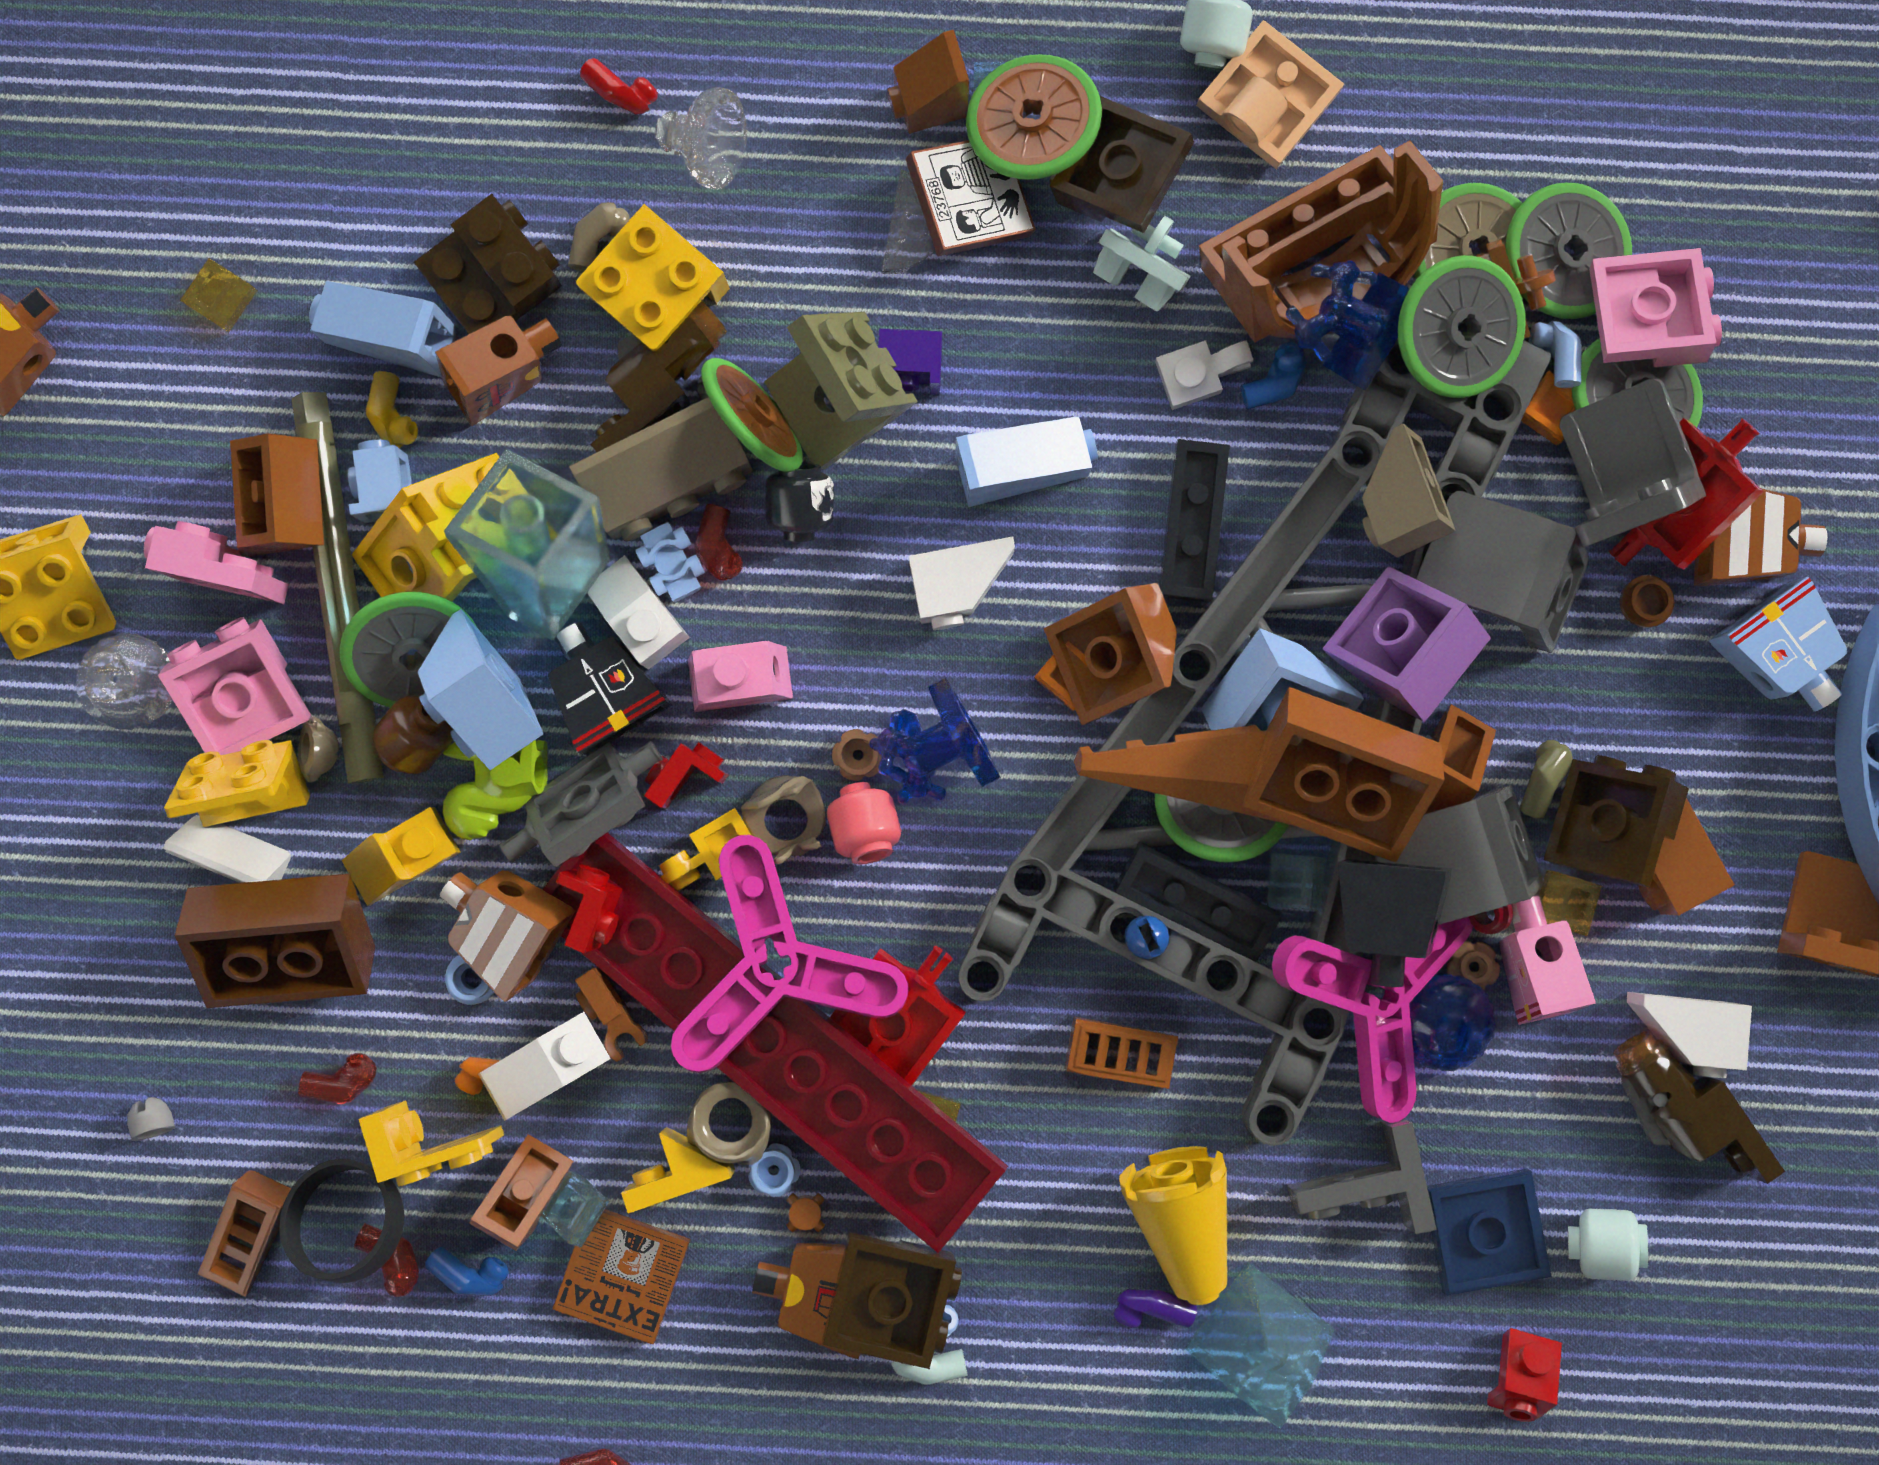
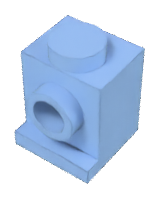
(376, 478)

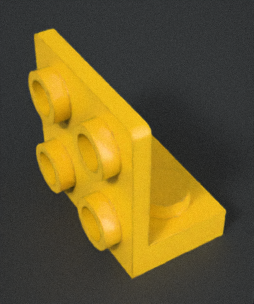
(651, 278)
(49, 589)
(239, 784)
(395, 1150)

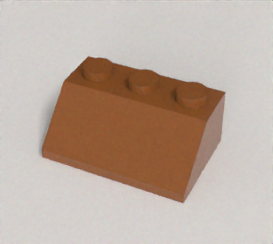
(1344, 775)

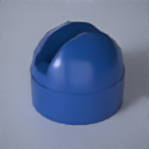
(1136, 942)

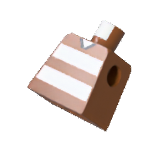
(1761, 543)
(504, 928)

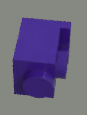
(916, 356)

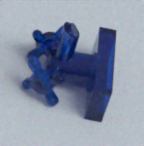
(1364, 326)
(934, 747)

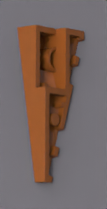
(1196, 767)

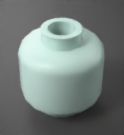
(1216, 30)
(1609, 1244)

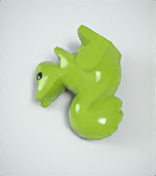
(474, 806)

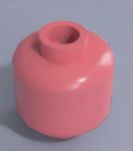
(863, 823)

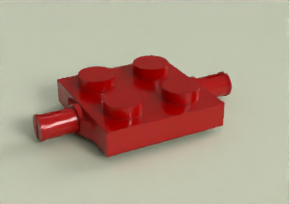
(1728, 494)
(918, 1030)

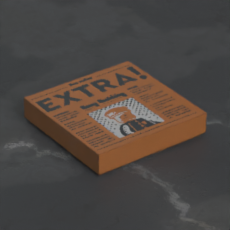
(623, 1276)

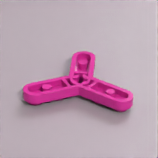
(747, 995)
(1380, 1024)

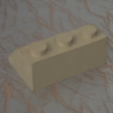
(663, 470)

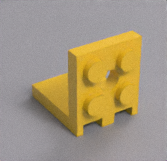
(414, 532)

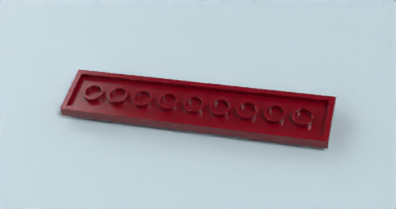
(794, 1059)

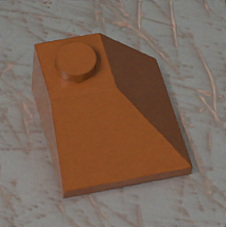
(1125, 647)

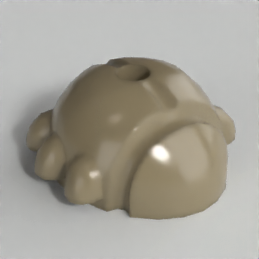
(316, 749)

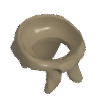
(779, 788)
(745, 1151)

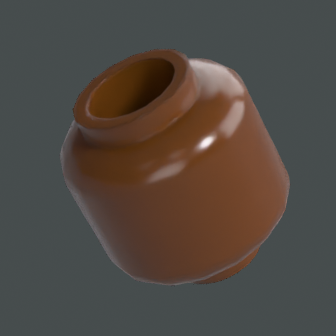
(409, 737)

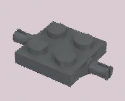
(583, 804)

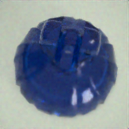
(1446, 1006)

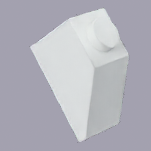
(956, 579)
(636, 613)
(1698, 1031)
(544, 1066)

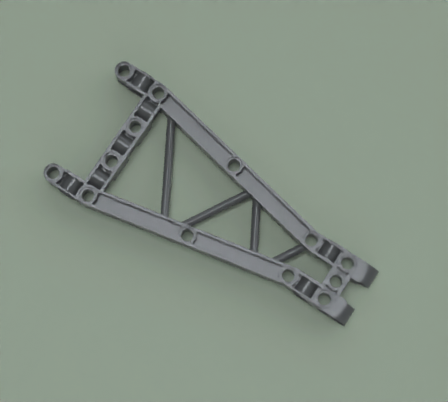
(1293, 1060)

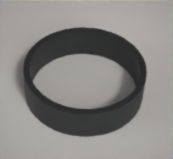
(296, 1202)

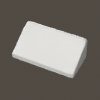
(228, 852)

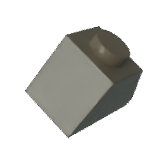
(1404, 497)

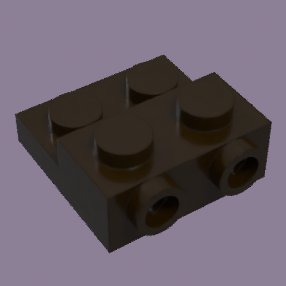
(1124, 168)
(489, 266)
(1615, 819)
(892, 1300)

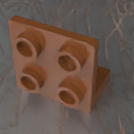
(1832, 916)

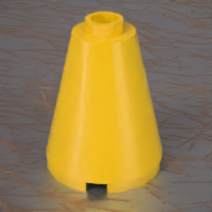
(1183, 1218)

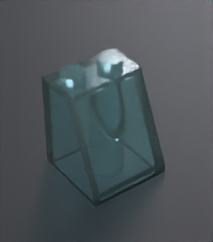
(531, 541)

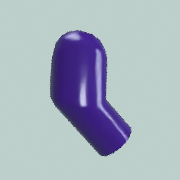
(1157, 1303)

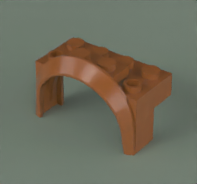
(1366, 196)

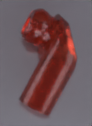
(713, 547)
(343, 1085)
(400, 1270)

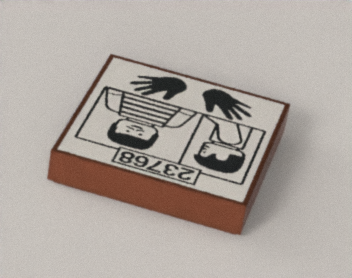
(967, 200)

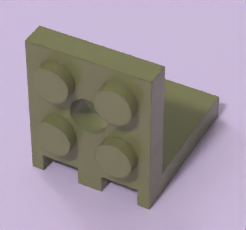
(854, 373)

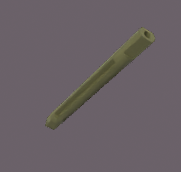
(338, 591)

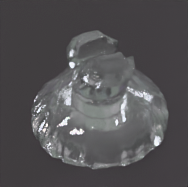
(708, 137)
(137, 693)

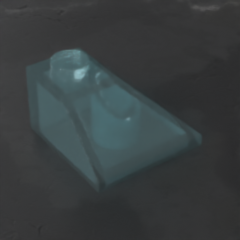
(1262, 1344)

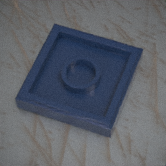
(1488, 1232)

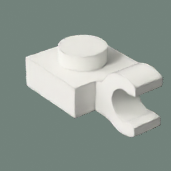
(1195, 373)

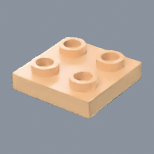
(1270, 94)

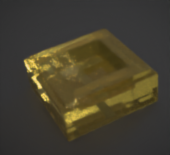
(218, 295)
(1569, 900)

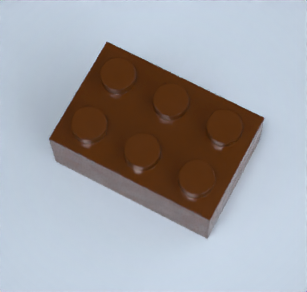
(276, 940)

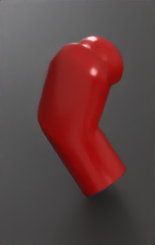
(614, 90)

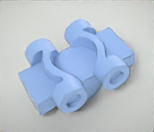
(675, 572)

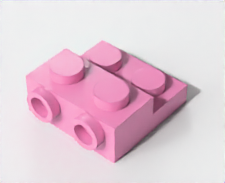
(1655, 307)
(205, 560)
(233, 688)

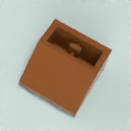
(276, 494)

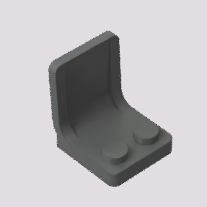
(1630, 460)
(1508, 566)
(1484, 847)

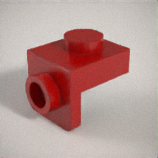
(670, 775)
(595, 917)
(1527, 1376)

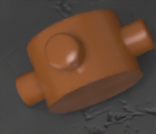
(805, 1212)

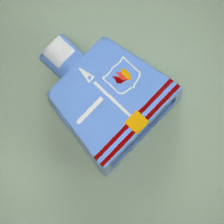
(1786, 645)

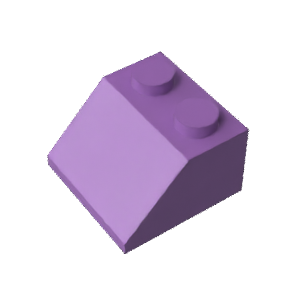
(1408, 642)

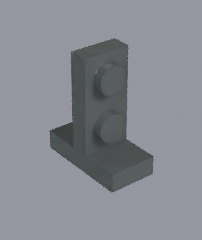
(1374, 1184)

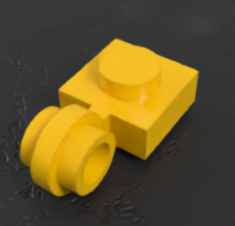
(710, 839)

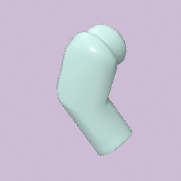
(943, 1368)

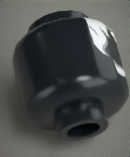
(799, 502)

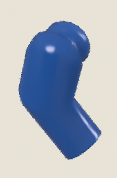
(1281, 379)
(467, 1280)

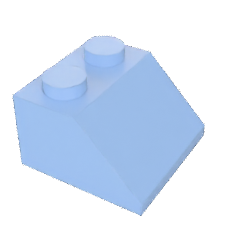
(1261, 677)
(476, 694)

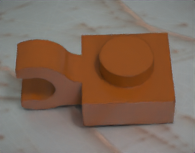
(601, 999)

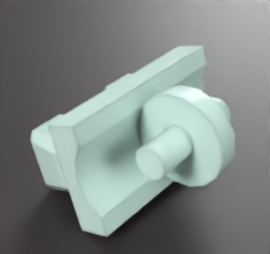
(1162, 276)

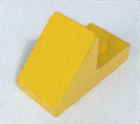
(400, 855)
(687, 1173)

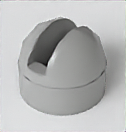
(149, 1119)

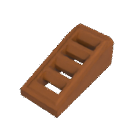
(1078, 1043)
(260, 1201)

